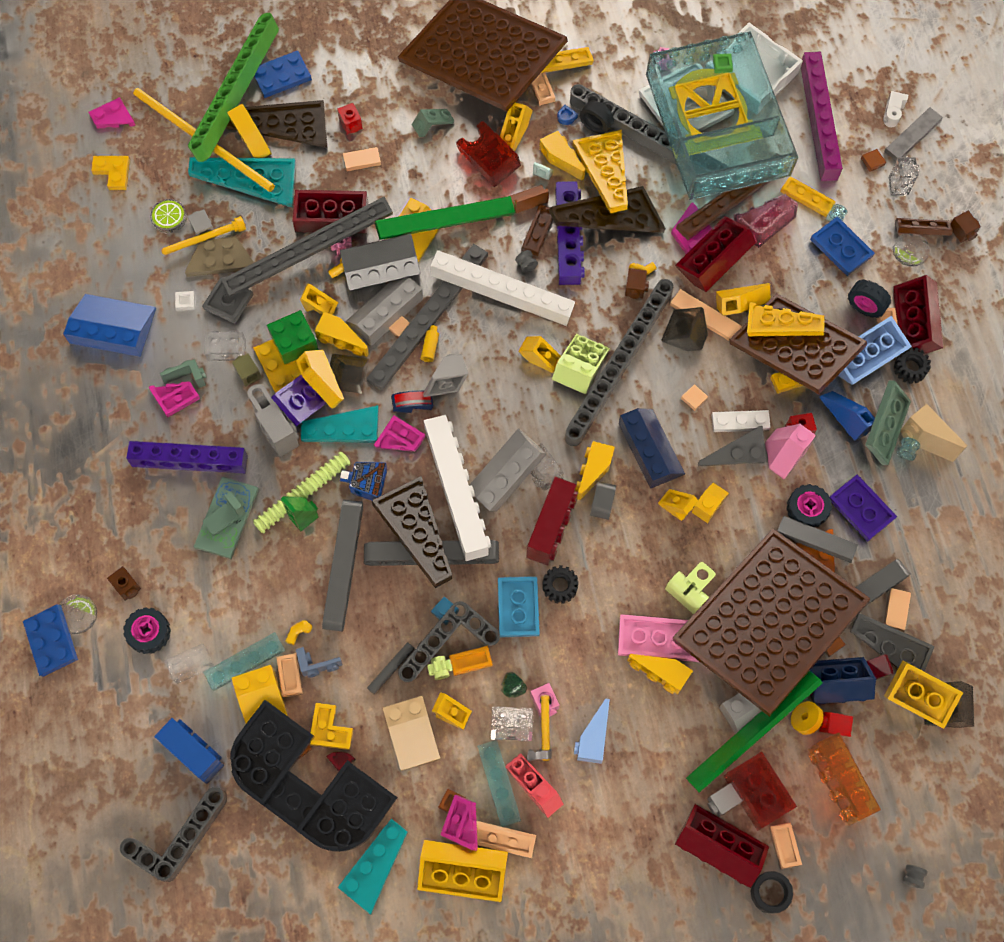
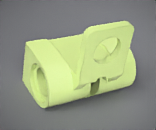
(689, 589)

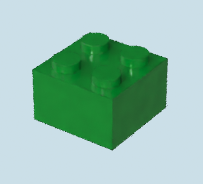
(292, 336)

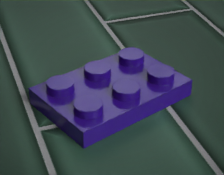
(298, 400)
(862, 507)

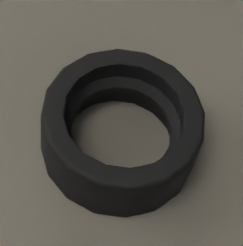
(602, 122)
(788, 892)

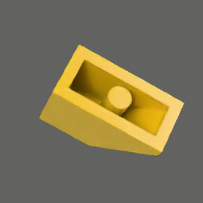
(540, 353)
(709, 502)

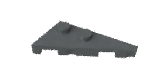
(744, 450)

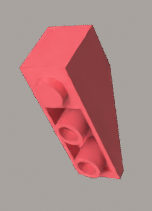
(534, 785)

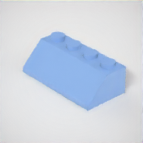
(883, 344)

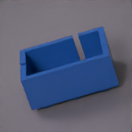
(190, 749)

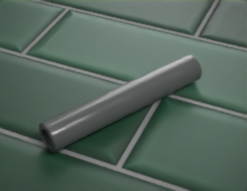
(390, 668)

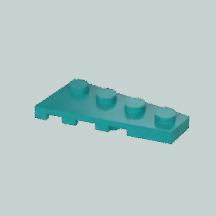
(350, 427)
(371, 871)

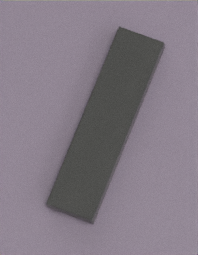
(817, 539)

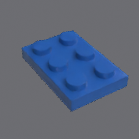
(282, 74)
(842, 246)
(50, 640)

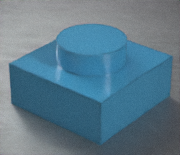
(442, 607)

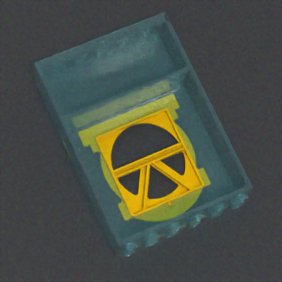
(729, 157)

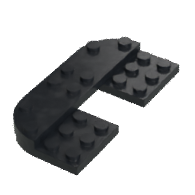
(333, 821)

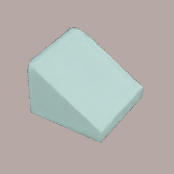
(542, 171)

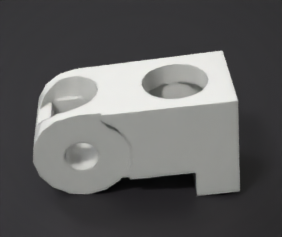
(892, 112)

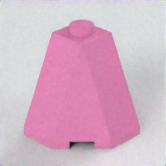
(787, 447)

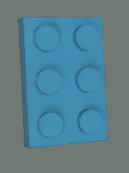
(518, 607)

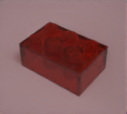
(761, 791)

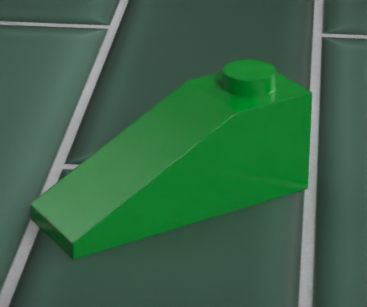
(300, 511)

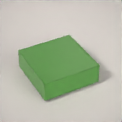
(722, 63)

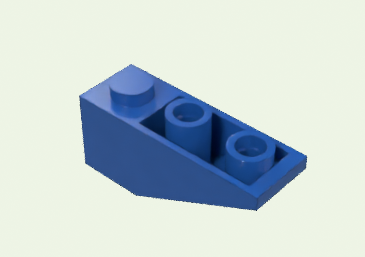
(852, 416)

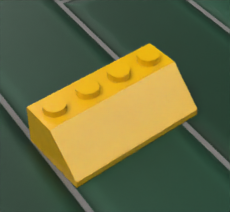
(462, 871)

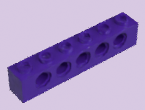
(569, 274)
(187, 457)

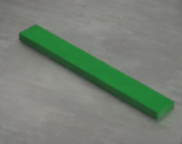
(444, 217)
(750, 735)

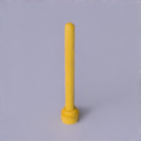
(236, 225)

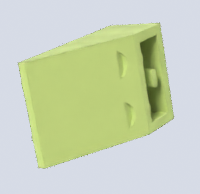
(580, 363)

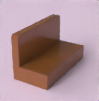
(530, 198)

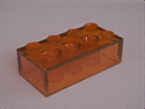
(843, 779)

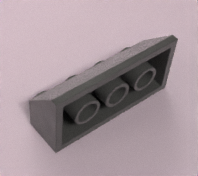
(380, 261)

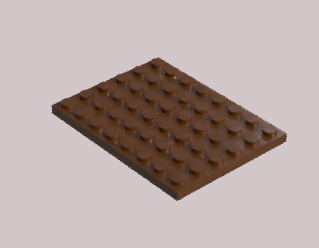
(483, 50)
(771, 621)

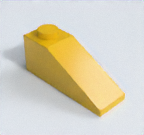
(515, 124)

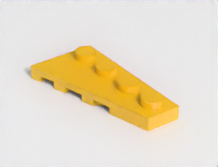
(776, 322)

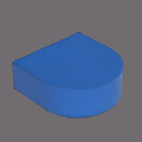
(566, 115)

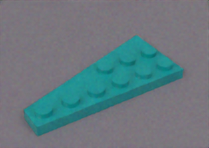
(276, 170)

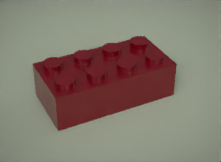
(322, 207)
(552, 521)

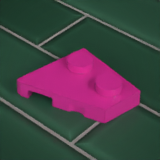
(174, 396)

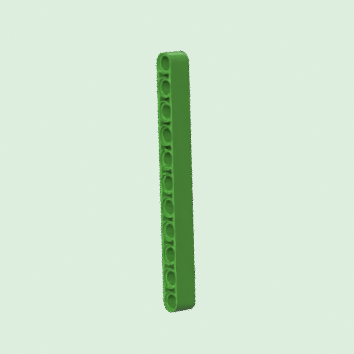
(233, 87)

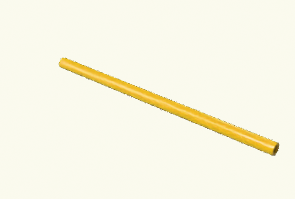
(235, 162)

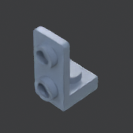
(313, 670)

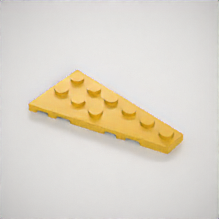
(605, 165)

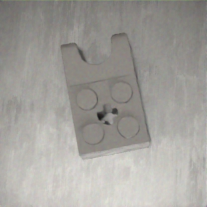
(273, 421)

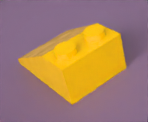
(256, 687)
(923, 694)

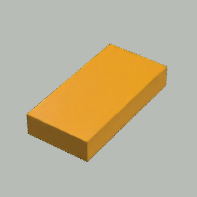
(470, 660)

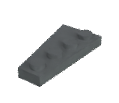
(892, 642)

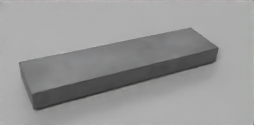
(913, 134)

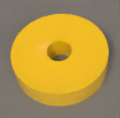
(812, 723)

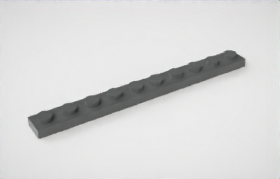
(307, 246)
(420, 324)

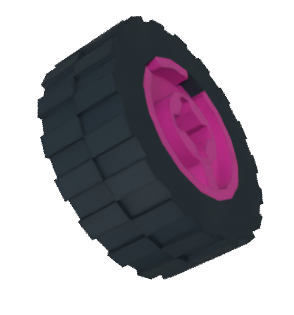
(869, 298)
(816, 498)
(151, 640)

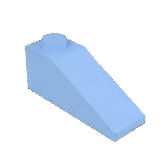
(592, 741)

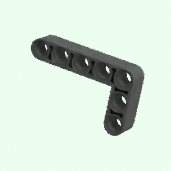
(443, 636)
(180, 840)

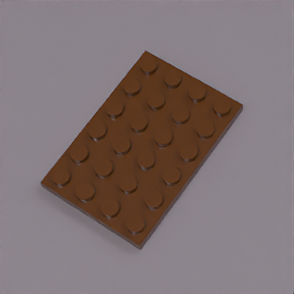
(805, 359)

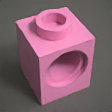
(545, 690)

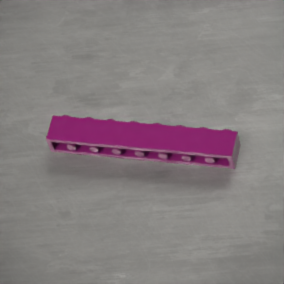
(821, 116)

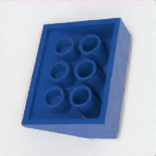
(110, 325)

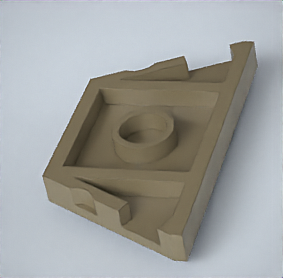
(218, 257)

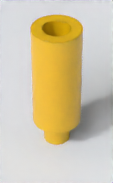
(430, 344)

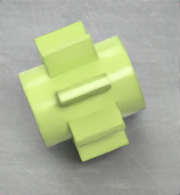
(440, 667)

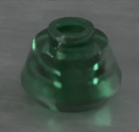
(513, 685)

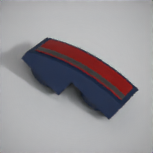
(411, 400)

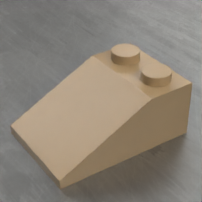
(933, 434)
(411, 733)

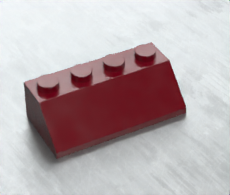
(716, 253)
(919, 313)
(722, 846)

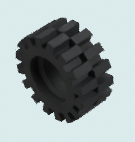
(906, 373)
(560, 596)

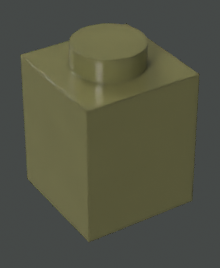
(246, 369)

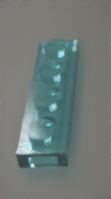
(244, 661)
(499, 783)

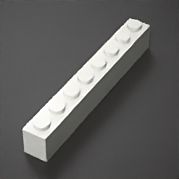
(501, 288)
(456, 488)

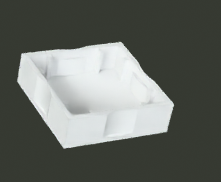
(778, 61)

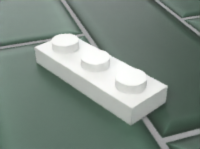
(740, 421)

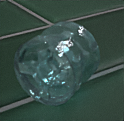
(908, 448)

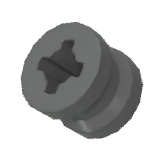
(526, 261)
(915, 876)

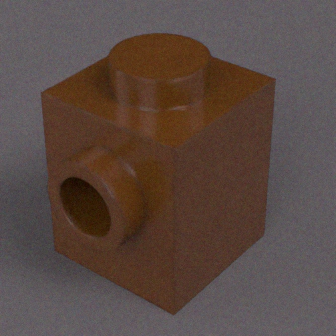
(965, 226)
(636, 283)
(124, 583)

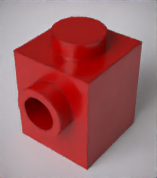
(350, 118)
(805, 420)
(836, 723)

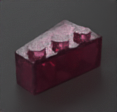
(768, 218)

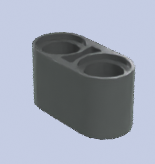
(603, 500)

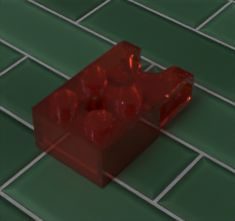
(490, 155)

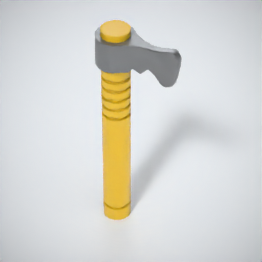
(545, 752)

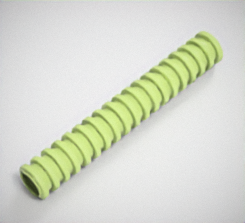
(304, 490)

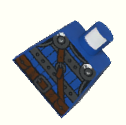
(366, 479)

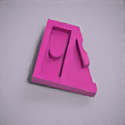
(111, 115)
(399, 436)
(461, 823)

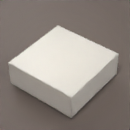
(185, 301)

